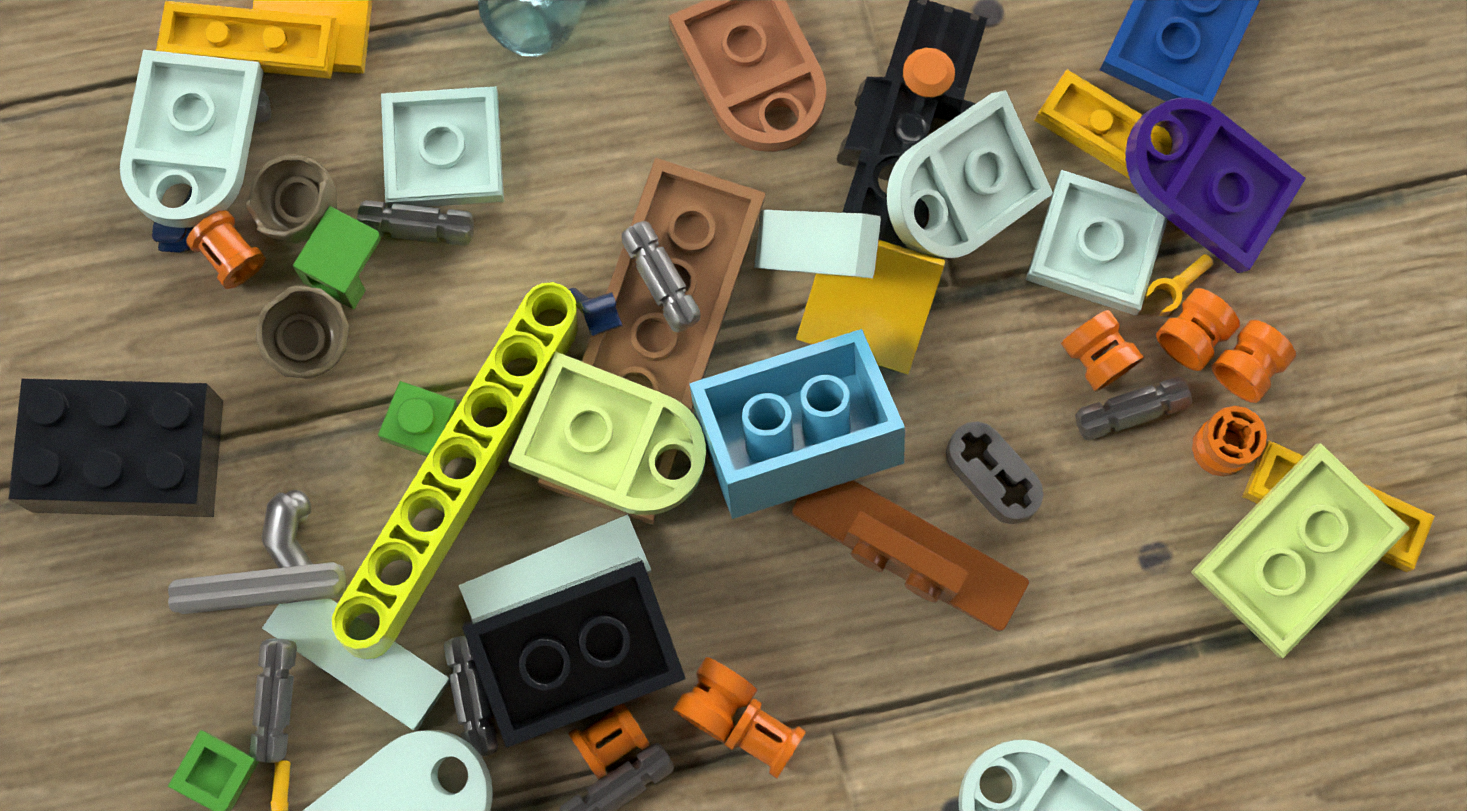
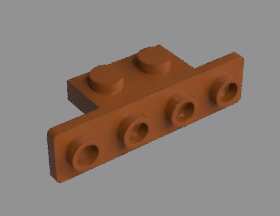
(915, 550)

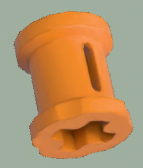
(225, 249)
(765, 738)
(601, 758)

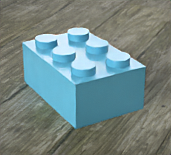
(798, 423)

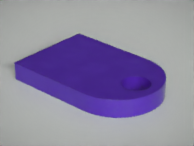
(1214, 180)

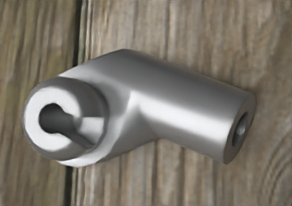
(281, 528)

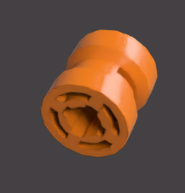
(1198, 329)
(1094, 339)
(1254, 361)
(1218, 449)
(715, 699)

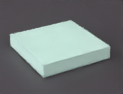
(442, 147)
(1097, 243)

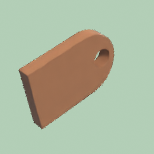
(747, 63)

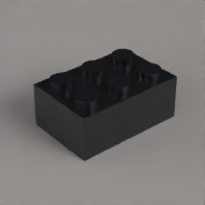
(116, 448)
(573, 651)

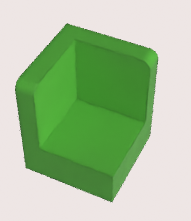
(337, 256)

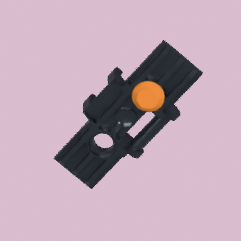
(896, 111)

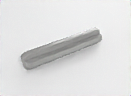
(257, 588)

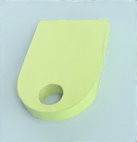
(605, 438)

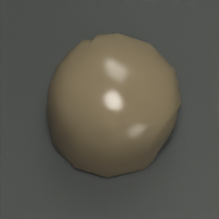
(290, 198)
(302, 332)

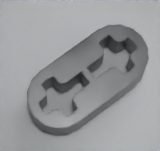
(1004, 463)

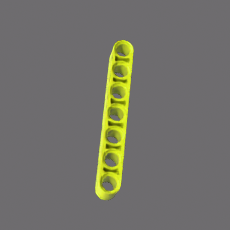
(455, 496)

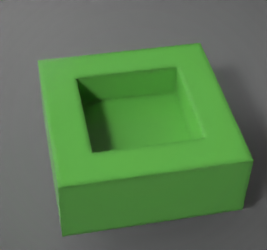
(416, 418)
(213, 773)

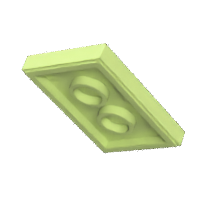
(1300, 550)

